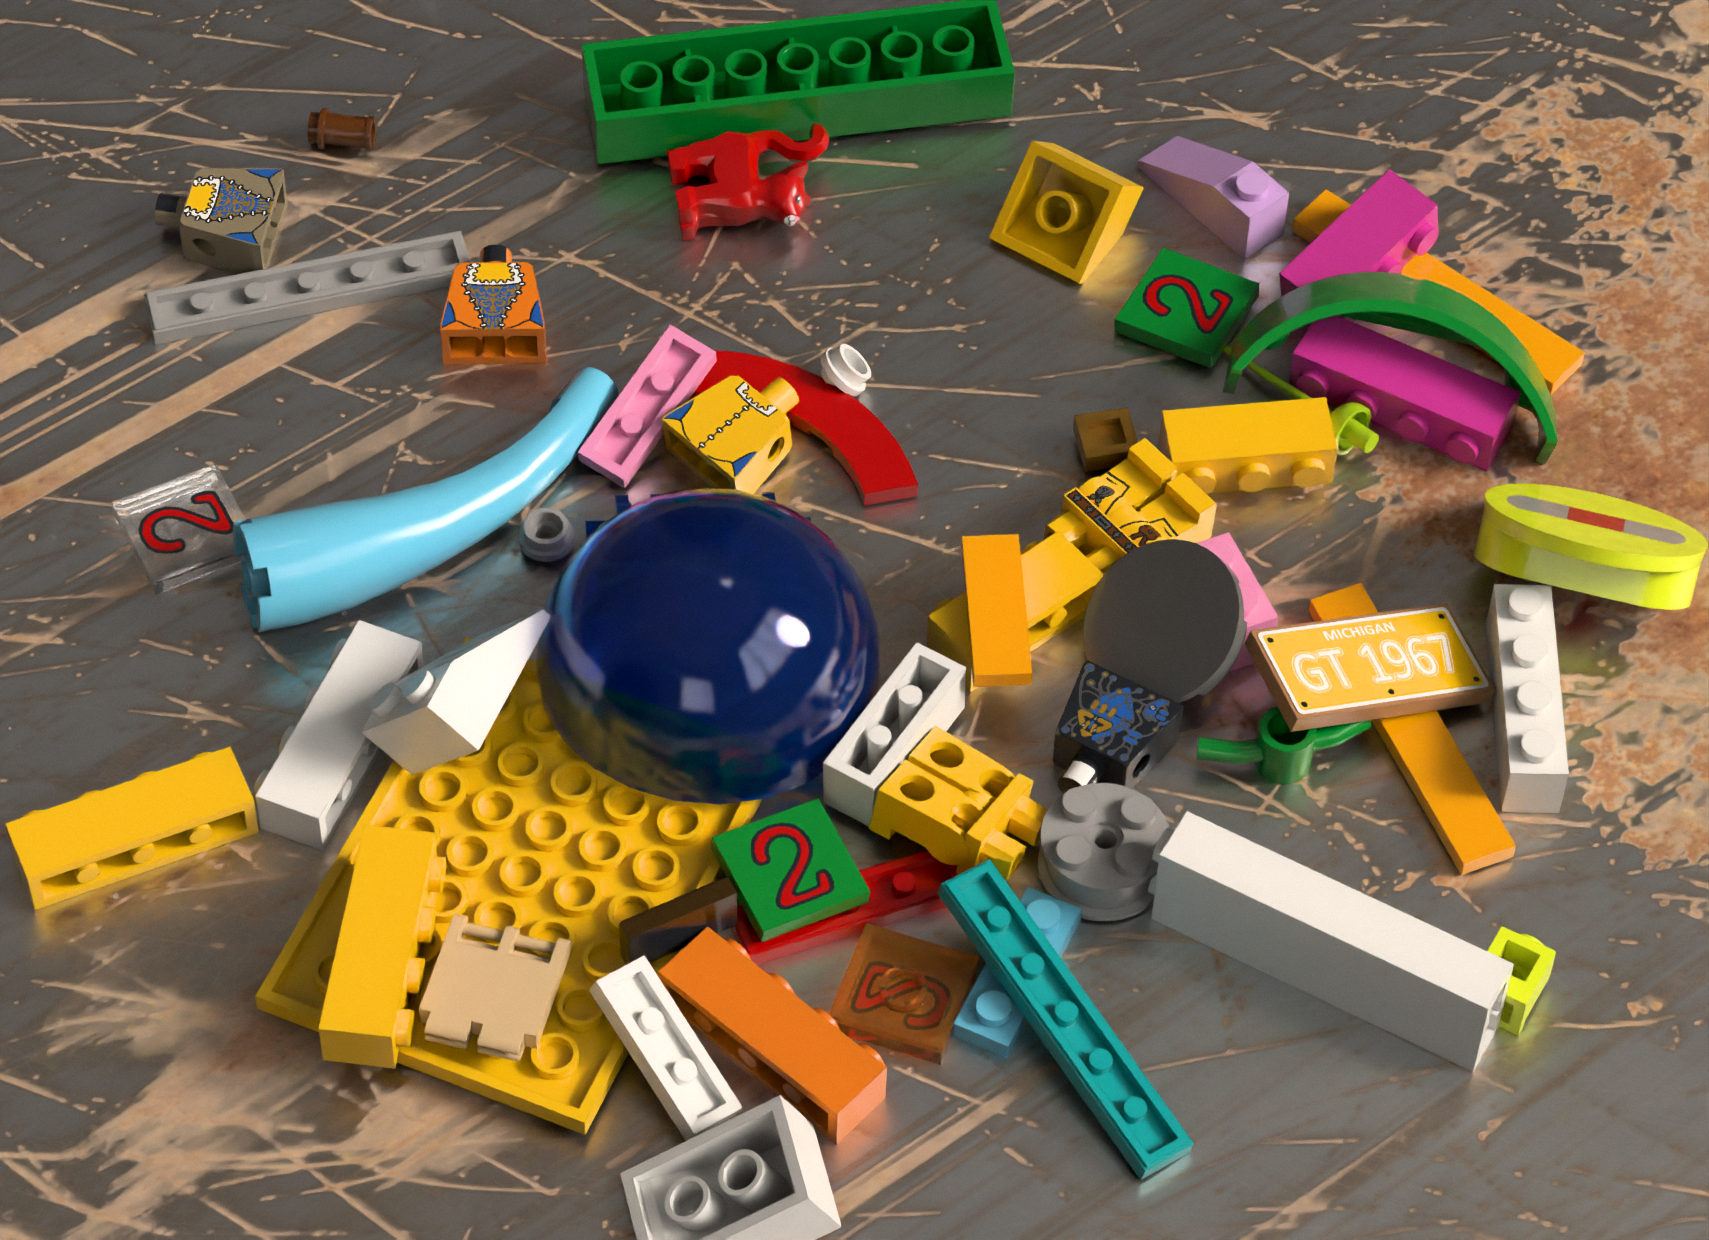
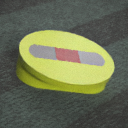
(1590, 544)

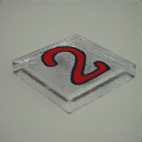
(181, 528)

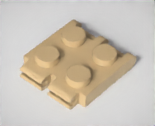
(492, 989)

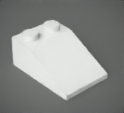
(454, 699)
(737, 1182)

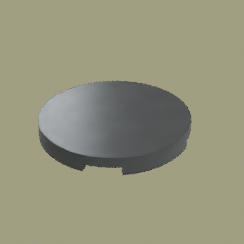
(1167, 619)

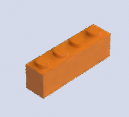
(775, 1034)

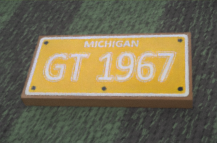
(1369, 667)

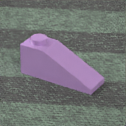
(1221, 191)

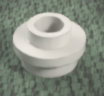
(845, 369)

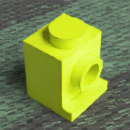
(1529, 974)

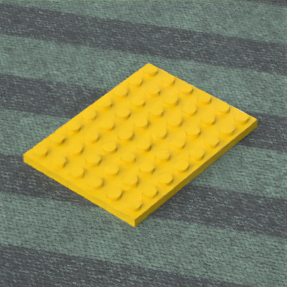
(531, 847)

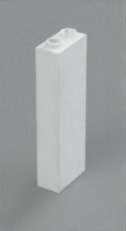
(1329, 940)

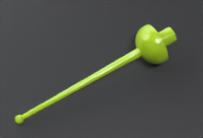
(1348, 420)

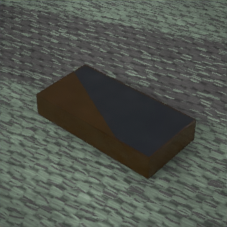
(678, 921)

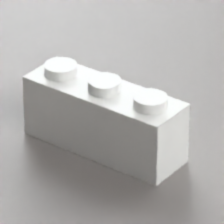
(916, 697)

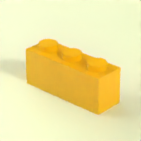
(1251, 444)
(1056, 593)

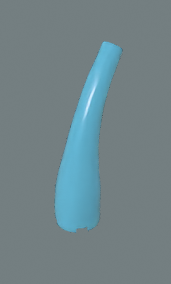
(355, 550)

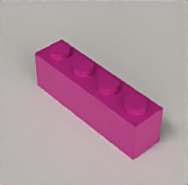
(1405, 390)

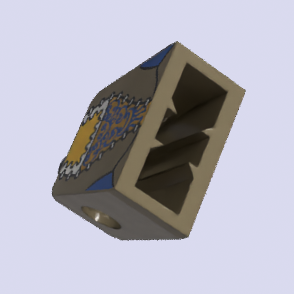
(228, 217)

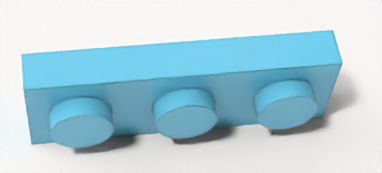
(989, 1013)

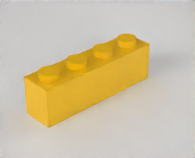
(132, 827)
(380, 947)

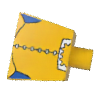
(733, 432)

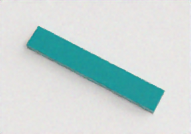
(1065, 1019)

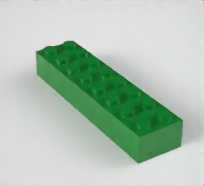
(785, 75)

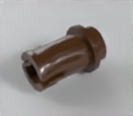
(341, 130)

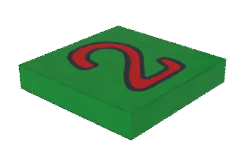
(1186, 307)
(790, 869)

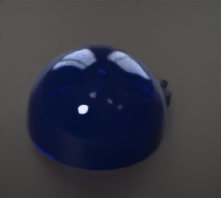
(707, 646)

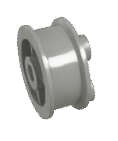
(1101, 850)

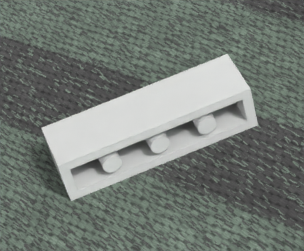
(1526, 699)
(326, 753)

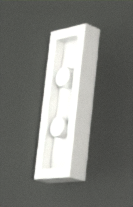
(665, 1048)

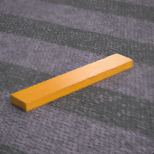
(1552, 354)
(1432, 764)

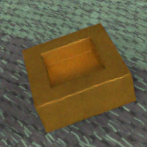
(1104, 437)

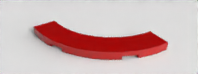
(837, 418)

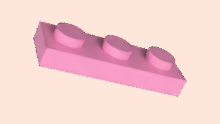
(635, 418)

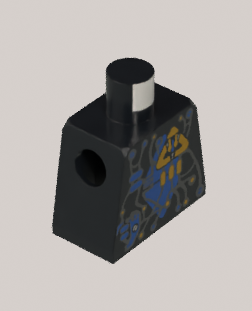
(1113, 730)

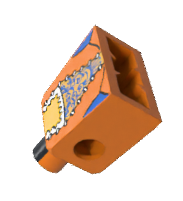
(493, 312)

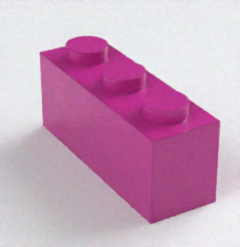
(1372, 235)

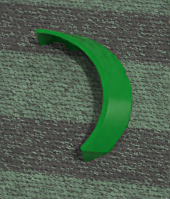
(1408, 306)

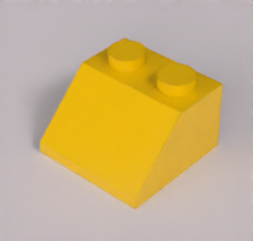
(1064, 211)

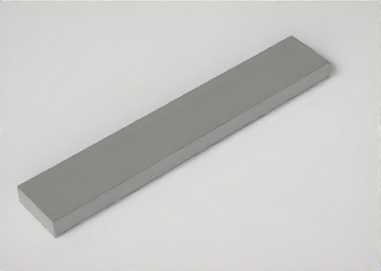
(304, 288)

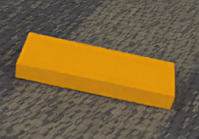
(996, 610)

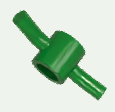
(1278, 752)

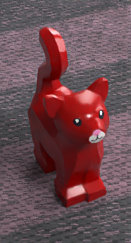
(735, 187)

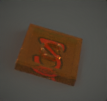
(903, 993)

